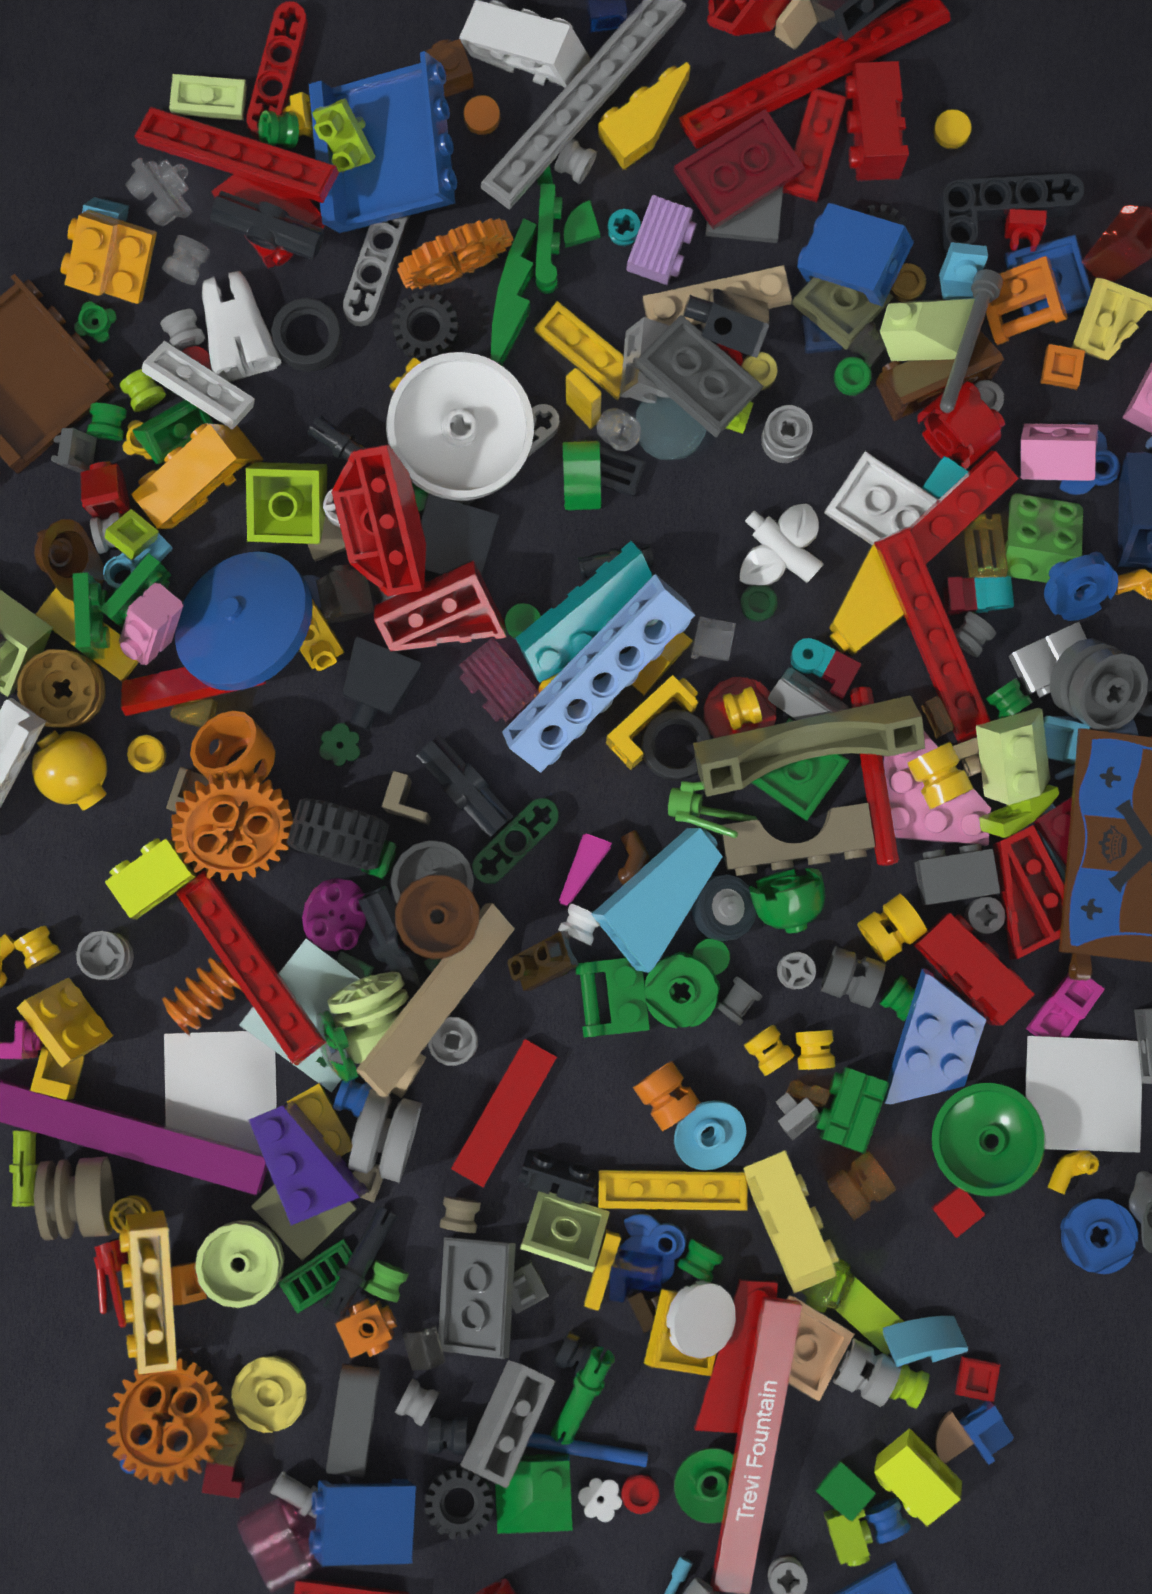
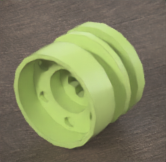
(370, 1009)

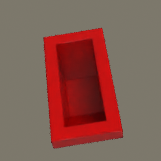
(104, 490)

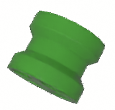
(386, 1281)

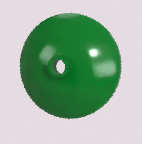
(962, 1134)

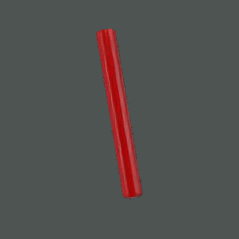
(877, 793)

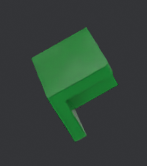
(845, 1491)

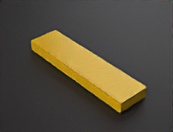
(672, 1190)

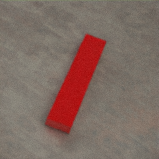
(237, 154)
(932, 632)
(251, 968)

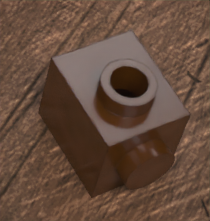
(456, 66)

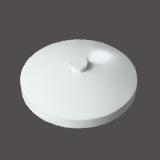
(460, 425)

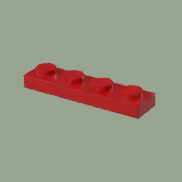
(962, 504)

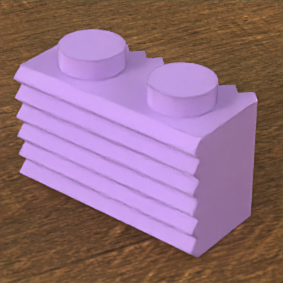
(660, 240)

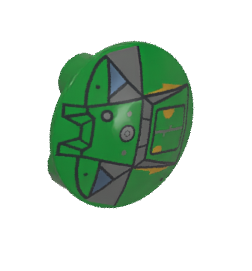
(333, 1048)

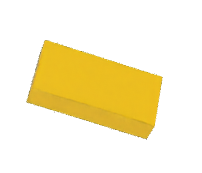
(602, 1270)

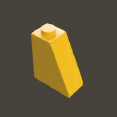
(867, 608)

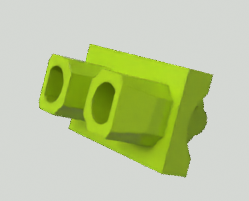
(343, 134)

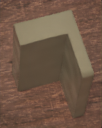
(396, 799)

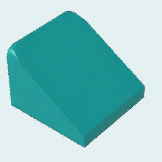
(944, 477)

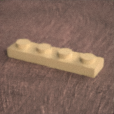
(764, 285)

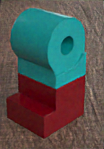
(977, 594)
(825, 662)

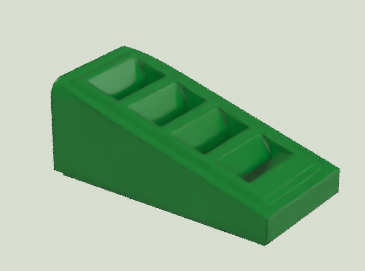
(293, 1293)

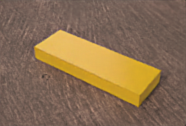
(582, 347)
(583, 397)
(59, 614)

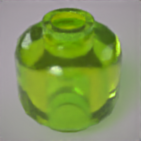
(833, 1291)

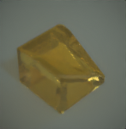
(195, 712)

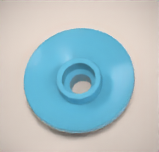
(717, 1145)

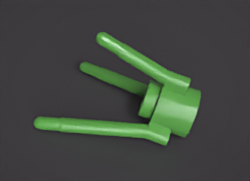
(686, 805)

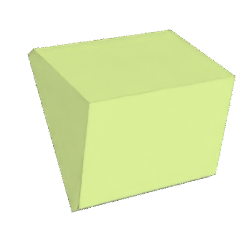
(565, 1231)

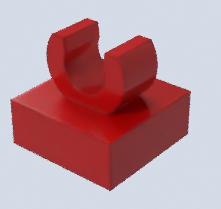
(1025, 225)

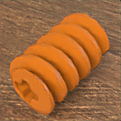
(201, 995)

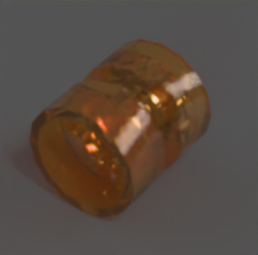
(864, 1172)

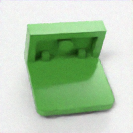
(1041, 535)

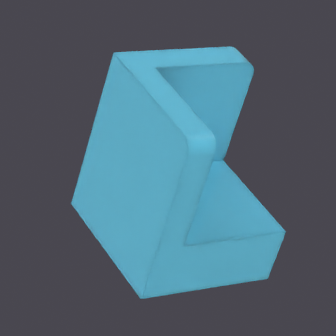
(1062, 738)

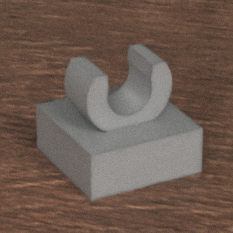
(797, 1116)

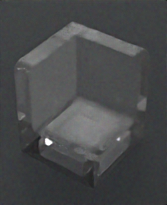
(713, 639)

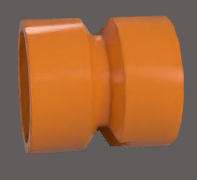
(666, 1095)

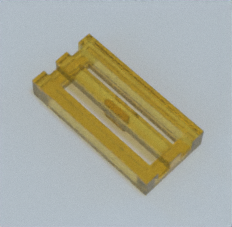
(983, 524)

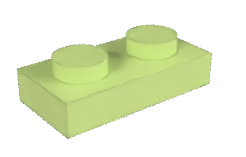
(207, 97)

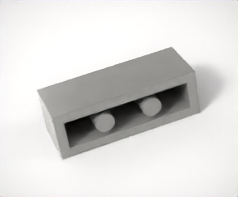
(507, 1423)

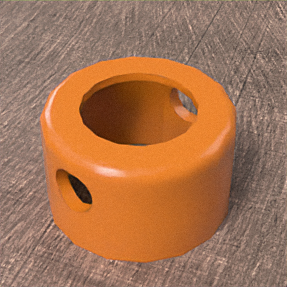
(234, 731)

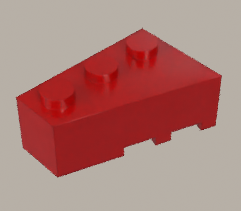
(973, 969)

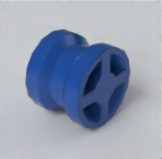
(352, 1097)
(887, 1520)

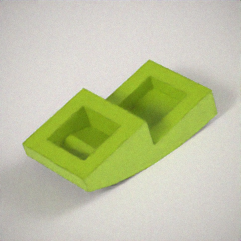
(1017, 816)

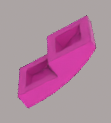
(1065, 1008)

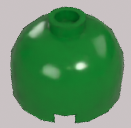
(789, 899)

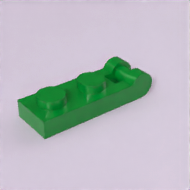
(548, 241)

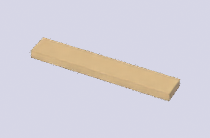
(433, 1004)

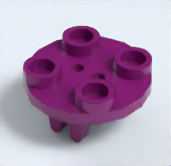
(329, 930)

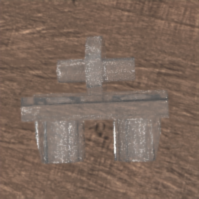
(162, 183)

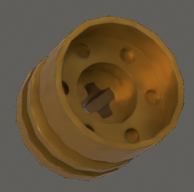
(40, 690)

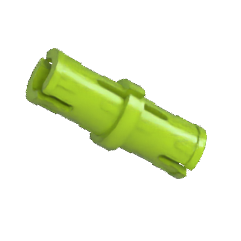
(23, 1167)

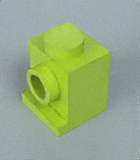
(849, 1537)

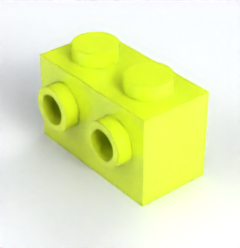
(149, 878)
(917, 1477)

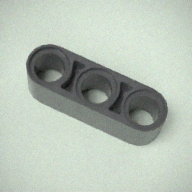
(353, 1420)

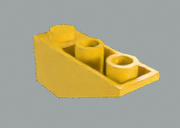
(638, 124)

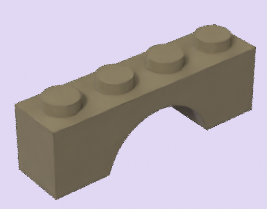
(844, 831)

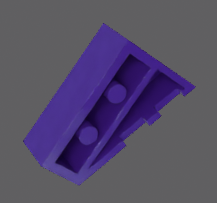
(302, 1164)

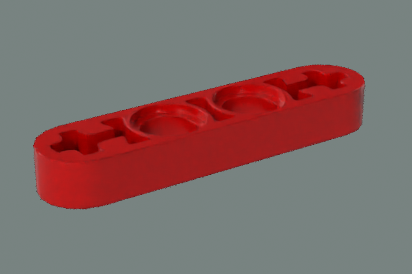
(274, 70)

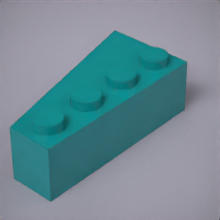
(570, 626)

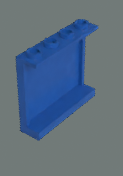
(410, 141)

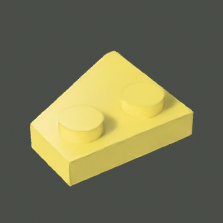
(1109, 318)

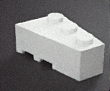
(524, 42)

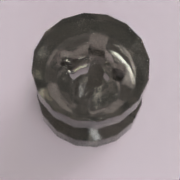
(869, 344)

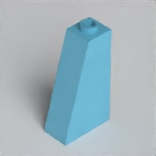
(657, 899)

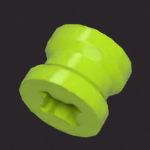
(142, 391)
(910, 1386)

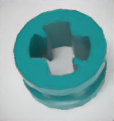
(619, 217)

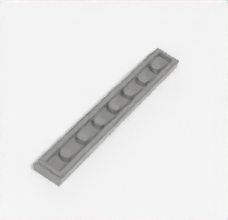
(580, 99)

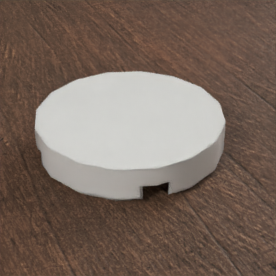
(701, 1319)

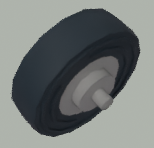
(724, 908)

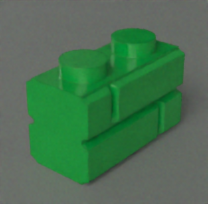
(852, 1109)

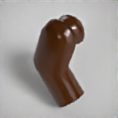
(637, 857)

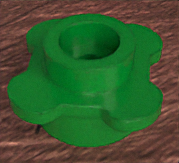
(90, 312)

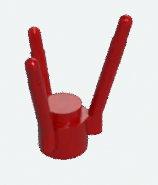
(108, 1262)

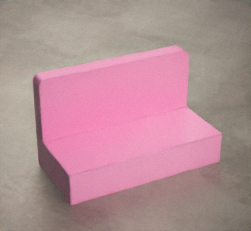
(1059, 451)

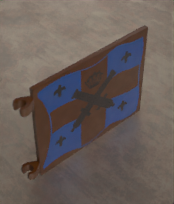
(1109, 852)

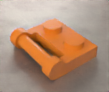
(1020, 288)

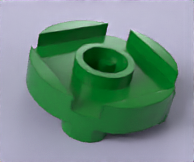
(683, 1011)

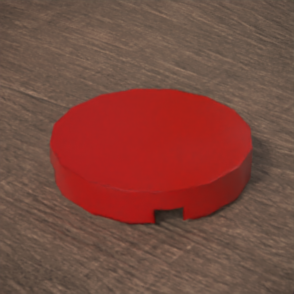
(715, 713)

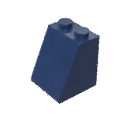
(1135, 511)

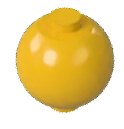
(70, 769)

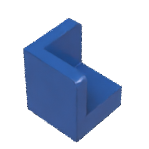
(986, 1430)

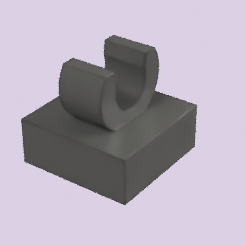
(75, 450)
(527, 1288)

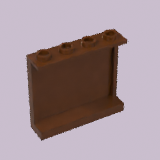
(43, 376)

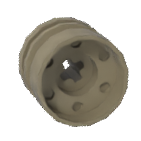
(67, 1198)

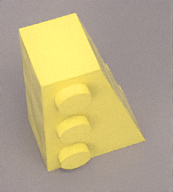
(791, 1222)

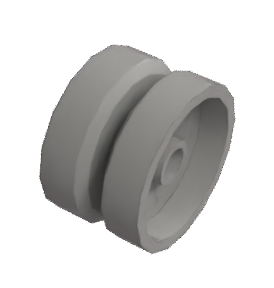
(380, 1134)

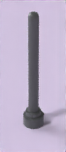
(985, 289)

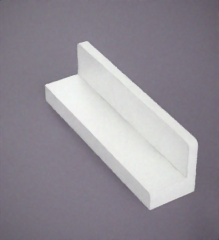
(17, 737)

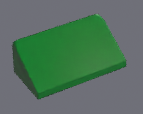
(170, 429)

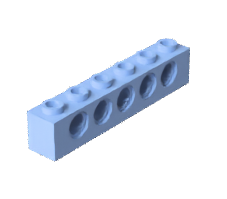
(600, 655)

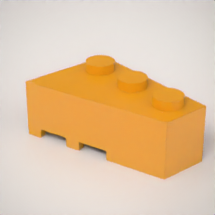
(193, 473)

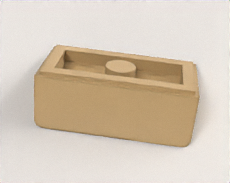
(796, 22)

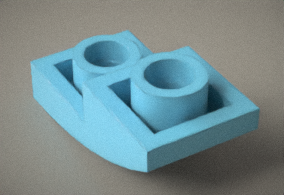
(923, 1338)

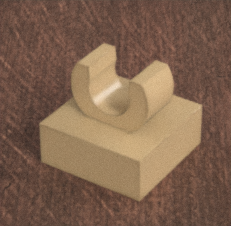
(969, 754)

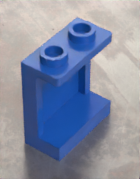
(856, 252)
(363, 1523)

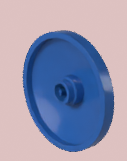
(243, 621)

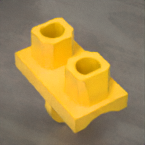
(320, 643)

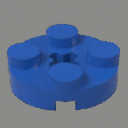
(1091, 573)
(1089, 1255)

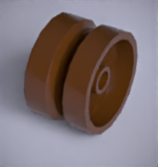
(459, 921)

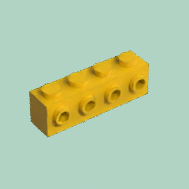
(151, 1292)

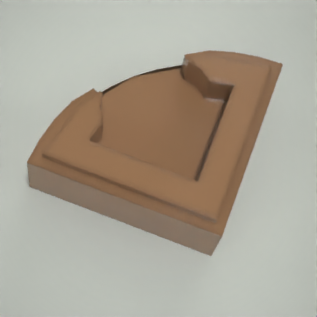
(950, 1438)

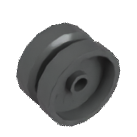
(1098, 684)
(429, 859)

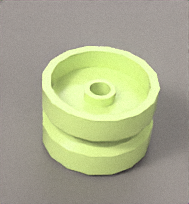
(258, 1249)

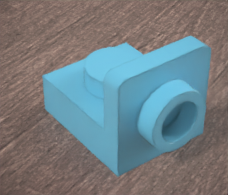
(960, 269)

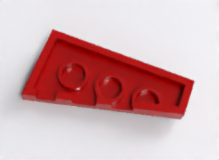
(728, 1382)

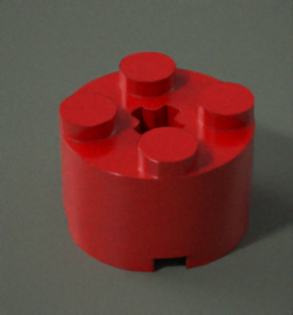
(965, 431)

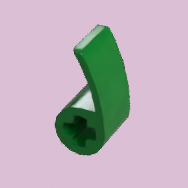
(582, 475)

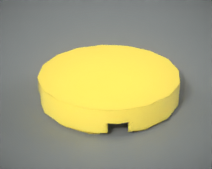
(269, 1394)

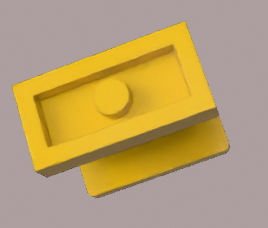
(621, 737)

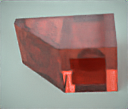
(1123, 244)

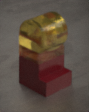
(220, 1474)

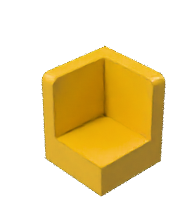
(54, 1080)

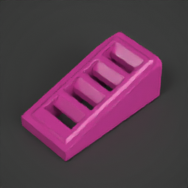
(587, 858)

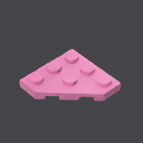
(913, 820)

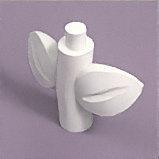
(781, 546)

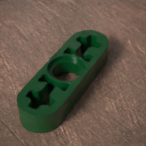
(541, 828)

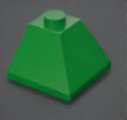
(536, 1496)

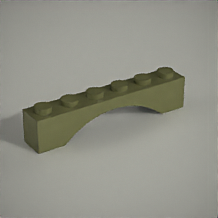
(875, 729)

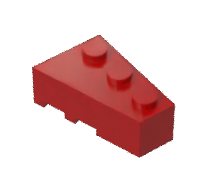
(876, 121)
(446, 610)
(1028, 892)

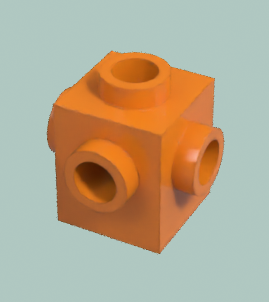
(359, 1340)

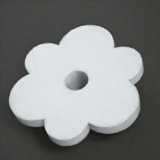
(601, 1509)

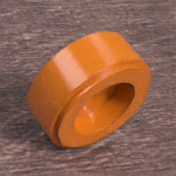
(481, 115)

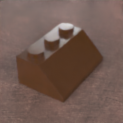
(918, 383)

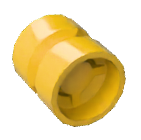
(940, 775)
(902, 919)

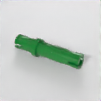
(588, 1384)

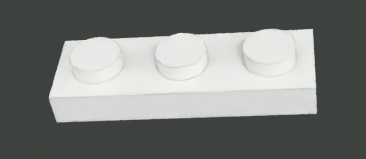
(198, 385)

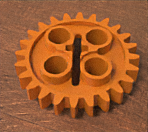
(473, 244)
(201, 816)
(200, 1425)

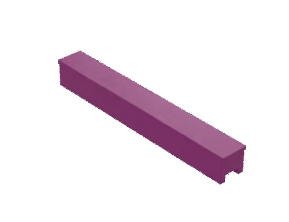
(132, 1138)

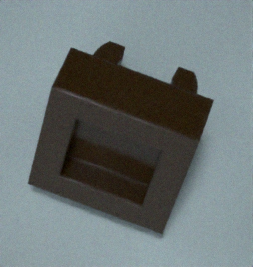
(644, 1308)

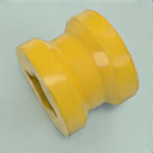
(742, 708)
(36, 947)

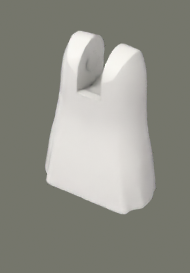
(236, 331)

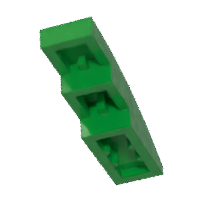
(510, 306)

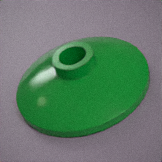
(696, 1499)

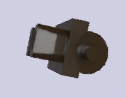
(543, 961)

